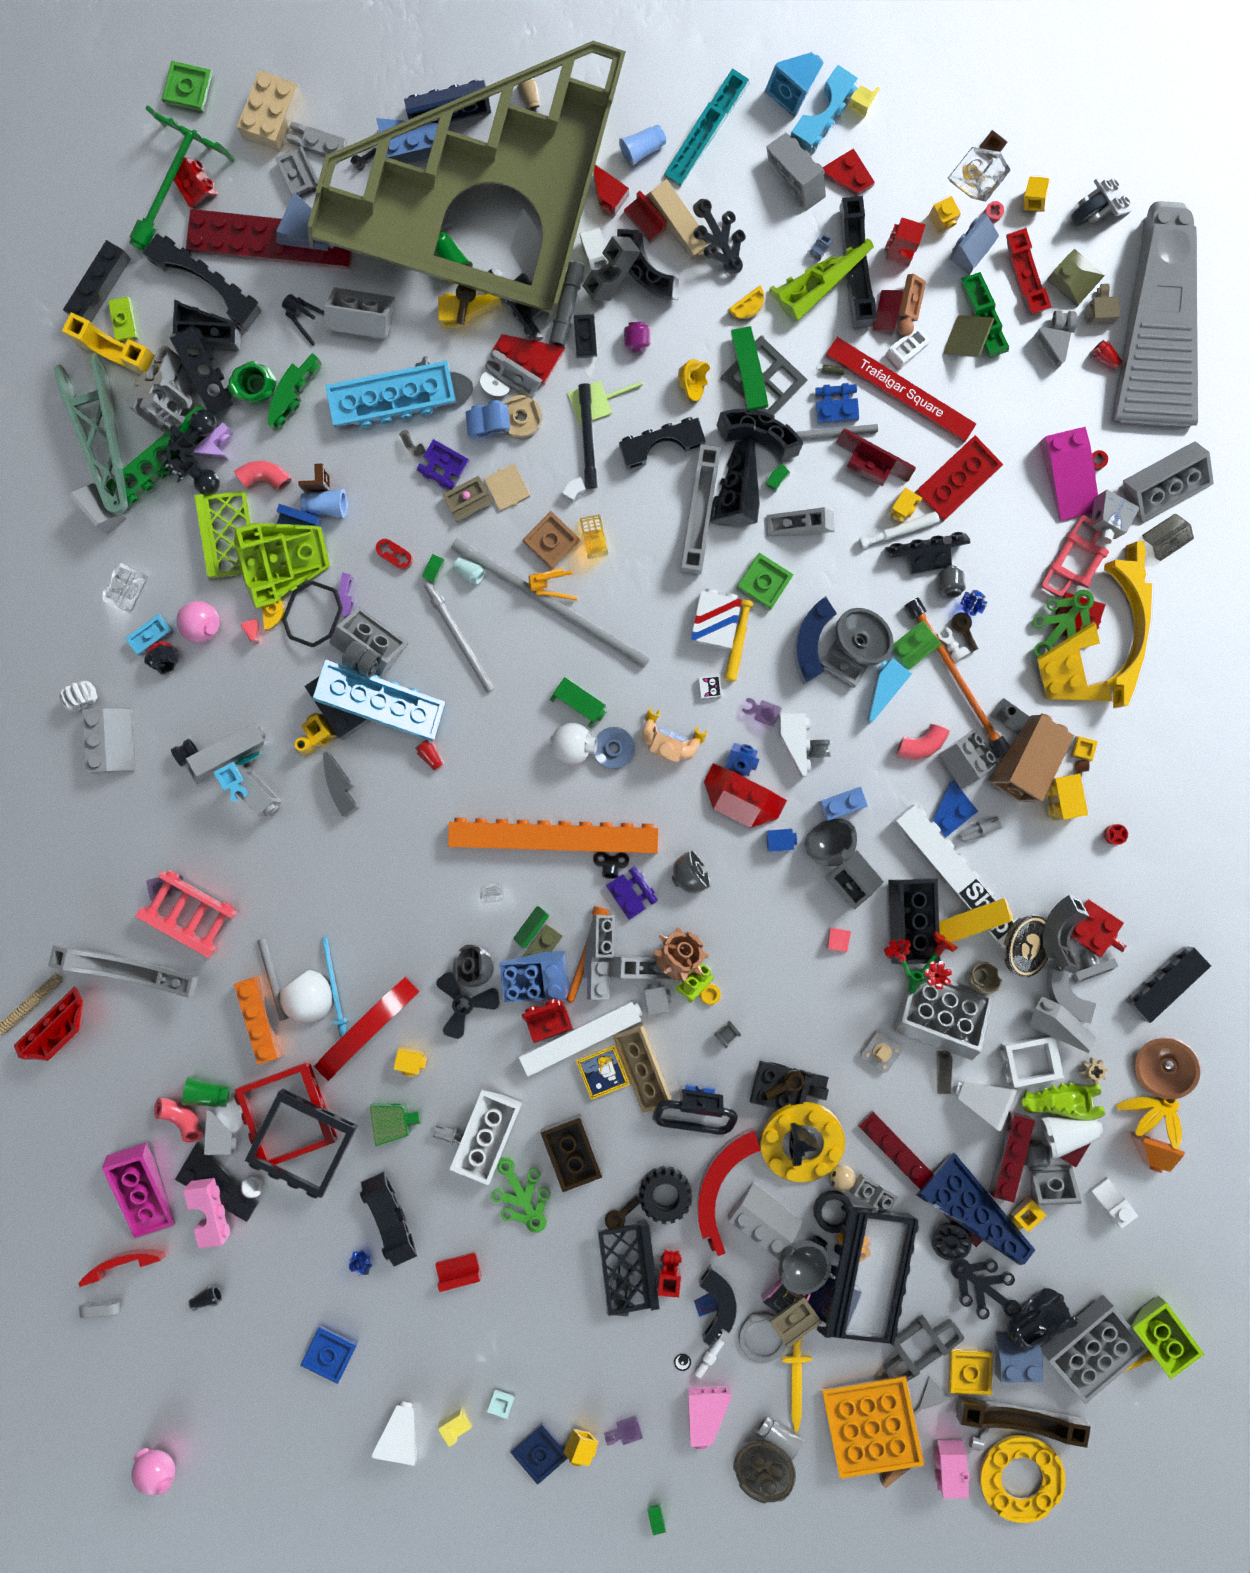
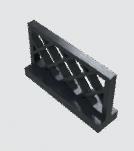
(646, 1263)

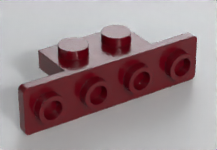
(872, 460)

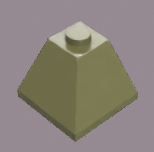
(1075, 277)

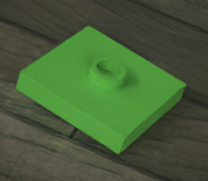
(187, 86)
(764, 581)

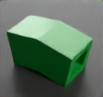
(777, 476)
(433, 568)
(656, 1519)

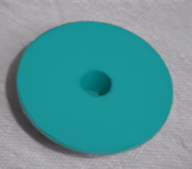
(247, 760)

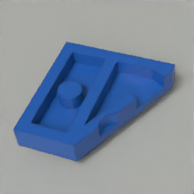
(953, 810)

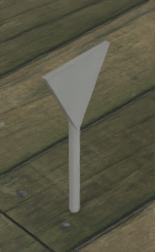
(932, 1396)

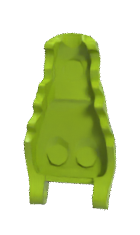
(1066, 1100)

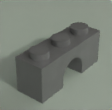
(603, 283)

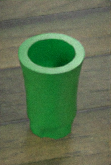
(449, 250)
(205, 1093)

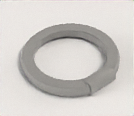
(754, 1318)

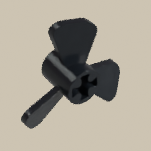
(456, 1024)

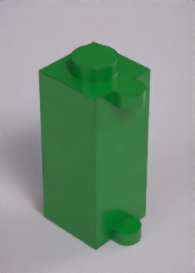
(579, 701)

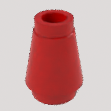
(1106, 354)
(429, 754)

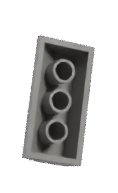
(1169, 481)

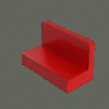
(645, 217)
(458, 1271)

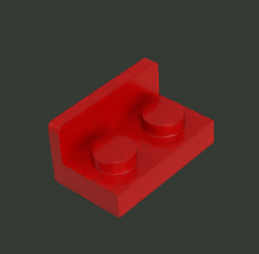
(194, 182)

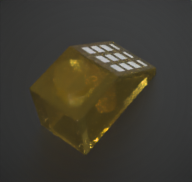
(593, 536)

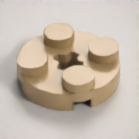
(531, 422)

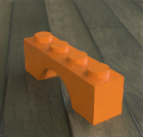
(252, 1004)

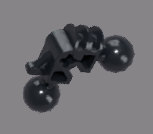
(201, 424)

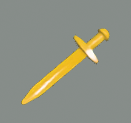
(796, 1382)

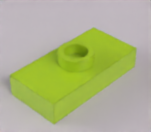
(122, 319)

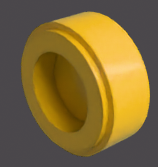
(710, 994)

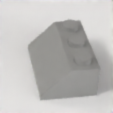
(358, 313)
(373, 634)
(108, 740)
(765, 1220)

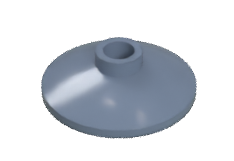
(625, 745)

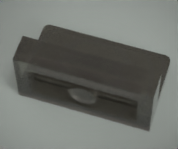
(1169, 536)

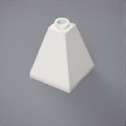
(987, 1101)
(399, 1437)

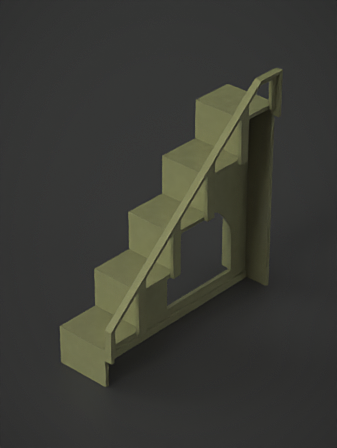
(530, 152)

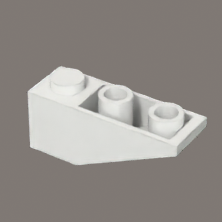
(793, 735)

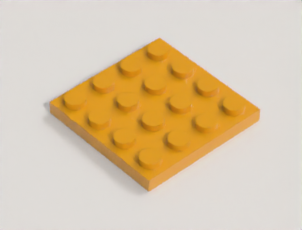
(873, 1427)

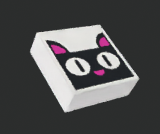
(710, 687)

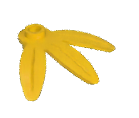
(1159, 1109)

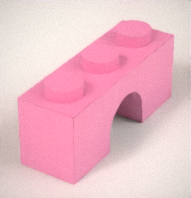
(205, 1197)

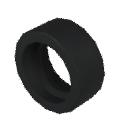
(820, 1201)

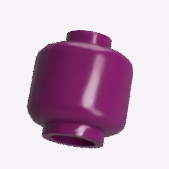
(637, 336)

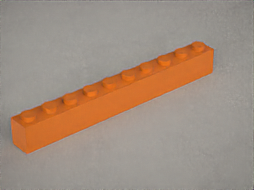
(553, 837)

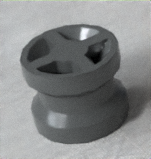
(820, 748)

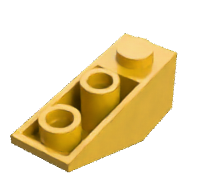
(449, 305)

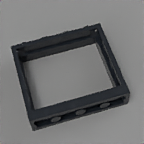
(317, 1112)

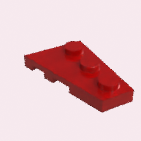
(532, 355)

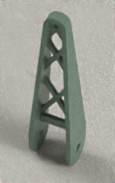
(105, 409)

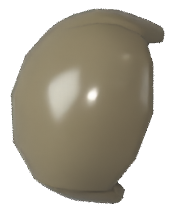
(984, 978)

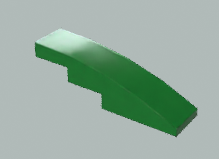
(983, 305)
(749, 368)

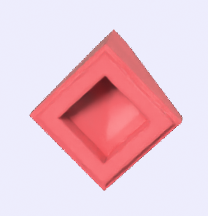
(252, 630)
(838, 939)

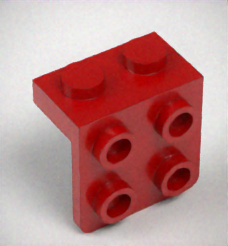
(547, 1020)

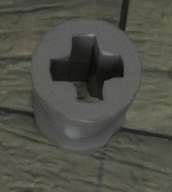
(727, 1034)

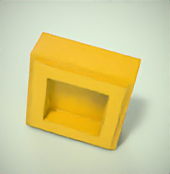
(1084, 748)

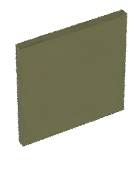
(968, 336)

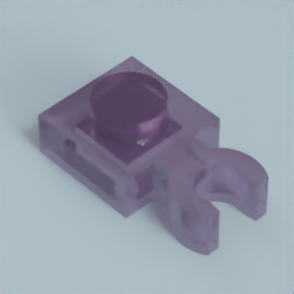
(765, 712)
(154, 885)

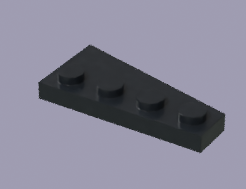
(206, 1166)

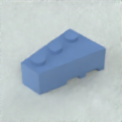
(412, 145)

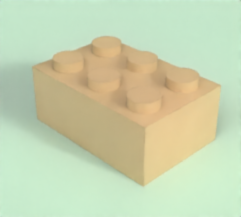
(269, 110)

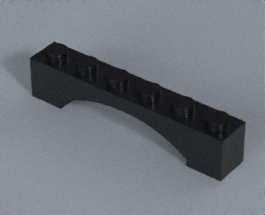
(167, 256)
(860, 291)

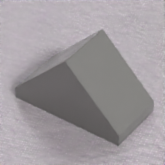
(1054, 343)

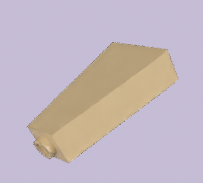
(678, 218)

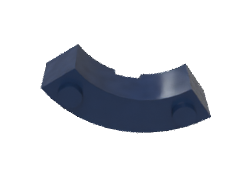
(807, 640)

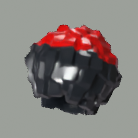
(161, 657)

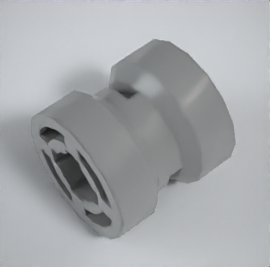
(1064, 321)

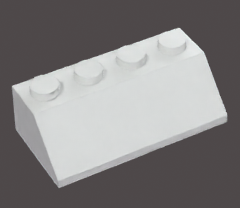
(485, 1136)

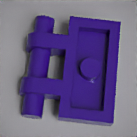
(446, 459)
(626, 896)

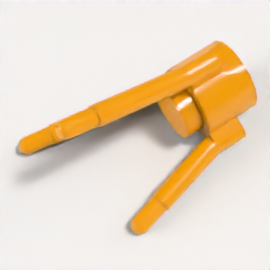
(538, 582)

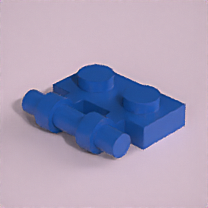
(837, 410)

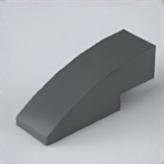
(339, 785)

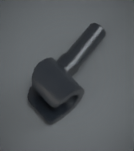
(363, 159)

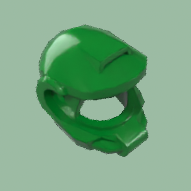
(252, 382)

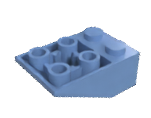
(535, 977)

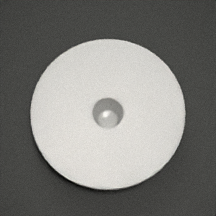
(493, 385)

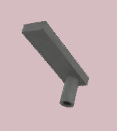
(1011, 717)

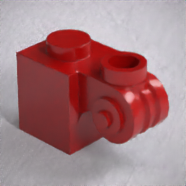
(669, 1276)

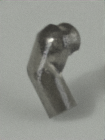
(409, 444)

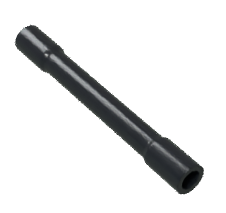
(585, 401)

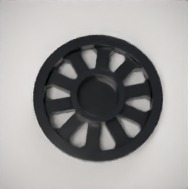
(951, 1241)

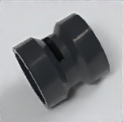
(182, 752)

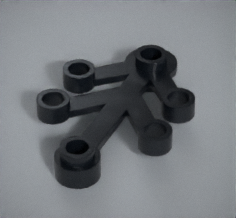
(730, 258)
(982, 1285)

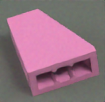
(706, 1413)

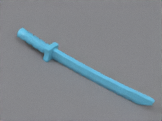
(340, 1021)

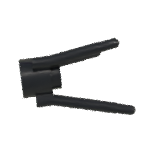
(295, 306)

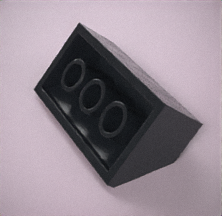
(914, 917)

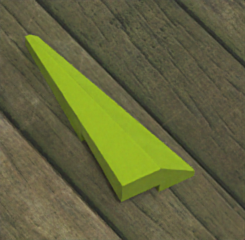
(805, 291)

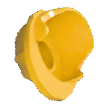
(693, 378)

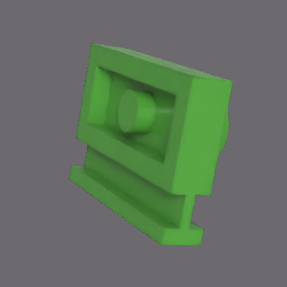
(916, 645)

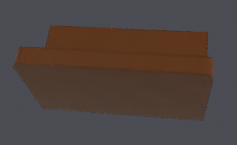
(321, 481)

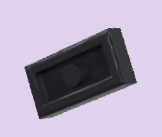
(585, 336)

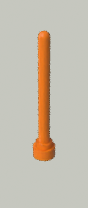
(580, 968)

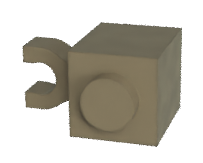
(1103, 308)

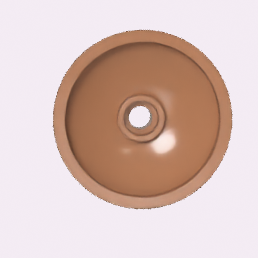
(1162, 1079)

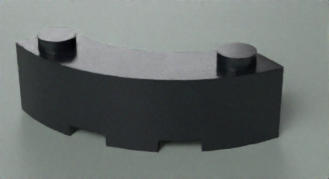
(646, 274)
(763, 428)
(389, 1218)

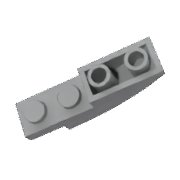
(597, 957)

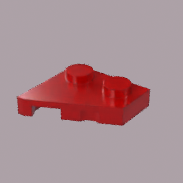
(850, 173)

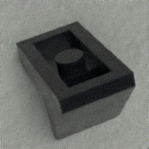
(800, 1141)

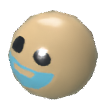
(842, 1178)

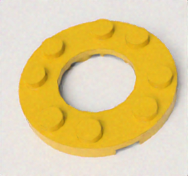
(802, 1114)
(1029, 1508)

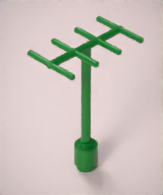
(143, 230)

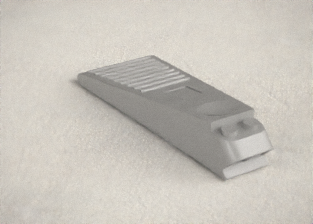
(1162, 335)

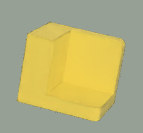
(863, 99)
(453, 1427)

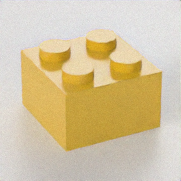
(1066, 798)

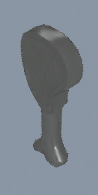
(462, 385)

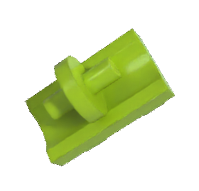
(695, 984)

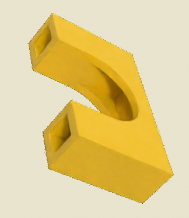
(129, 355)

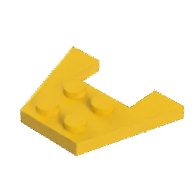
(1064, 673)

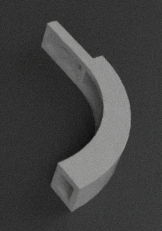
(124, 969)

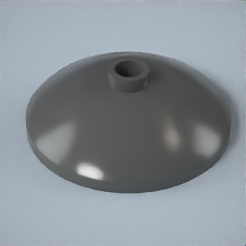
(864, 636)

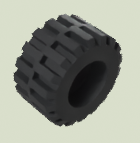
(668, 1212)

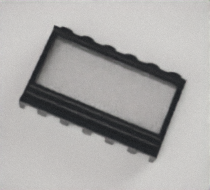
(870, 1275)

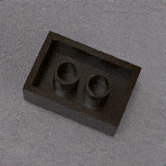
(571, 1153)

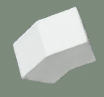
(573, 489)

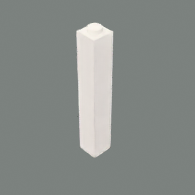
(580, 1037)

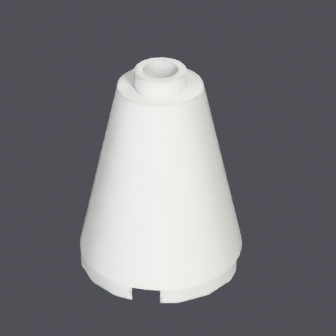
(1068, 1134)

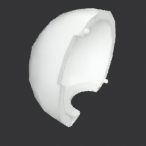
(307, 998)

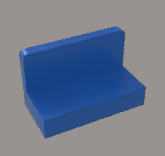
(296, 517)

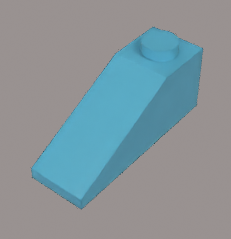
(887, 684)

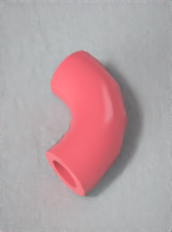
(263, 471)
(923, 746)
(181, 1116)

